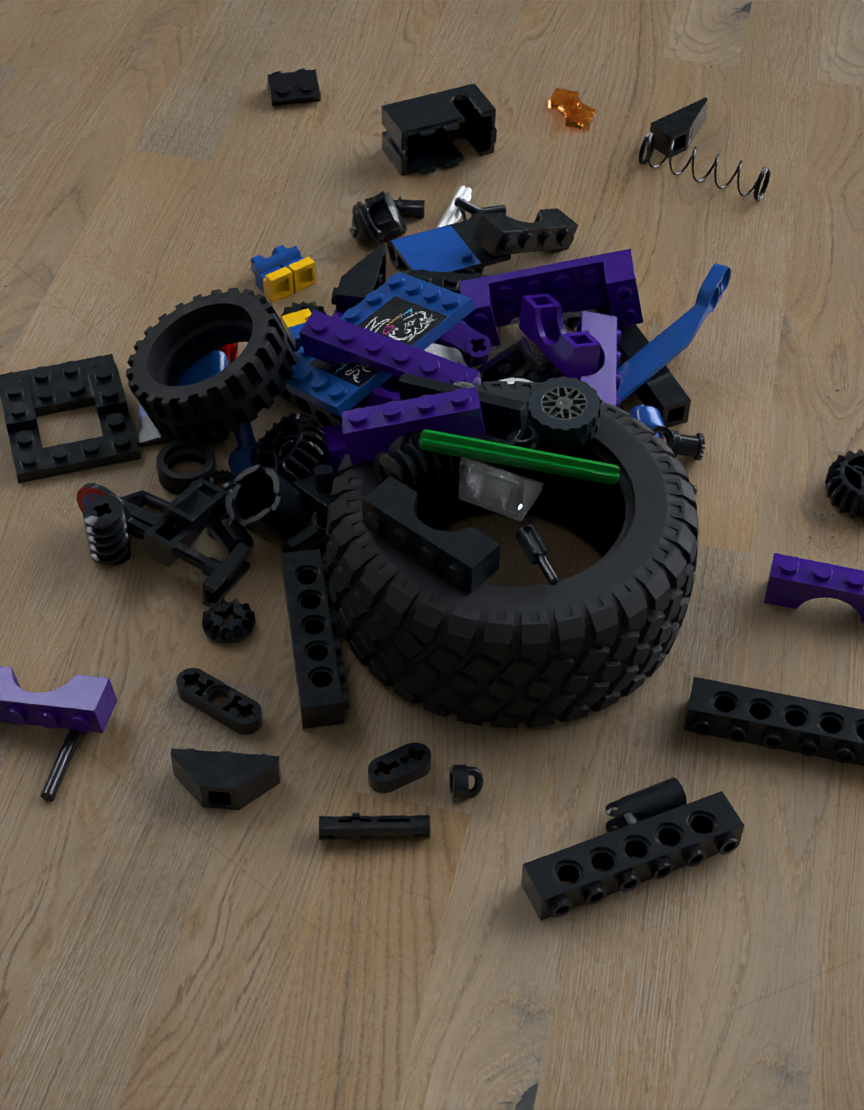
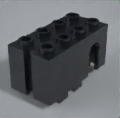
(423, 129)

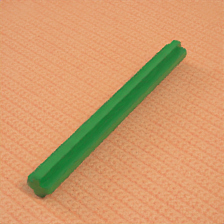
(518, 457)

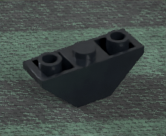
(225, 777)

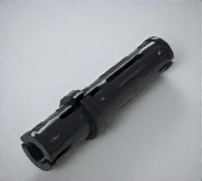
(366, 827)

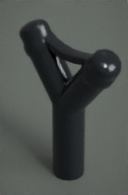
(476, 211)

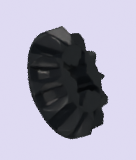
(234, 629)

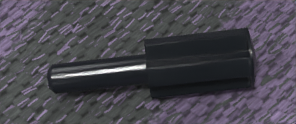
(536, 551)

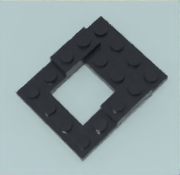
(62, 389)

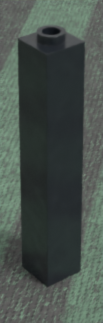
(662, 388)

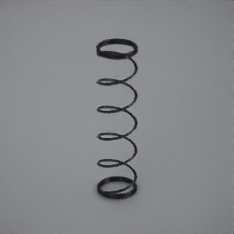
(650, 148)

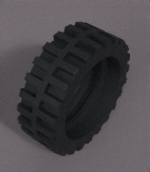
(229, 395)

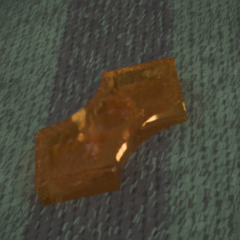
(575, 112)

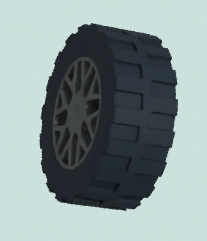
(564, 412)

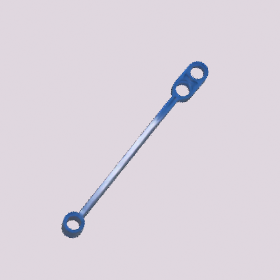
(676, 336)

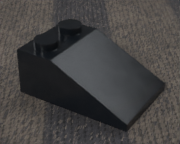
(360, 280)

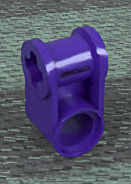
(467, 341)

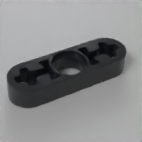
(226, 713)

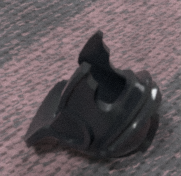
(376, 219)

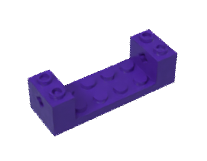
(574, 284)

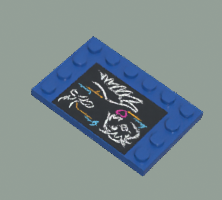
(398, 309)

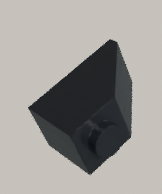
(510, 362)

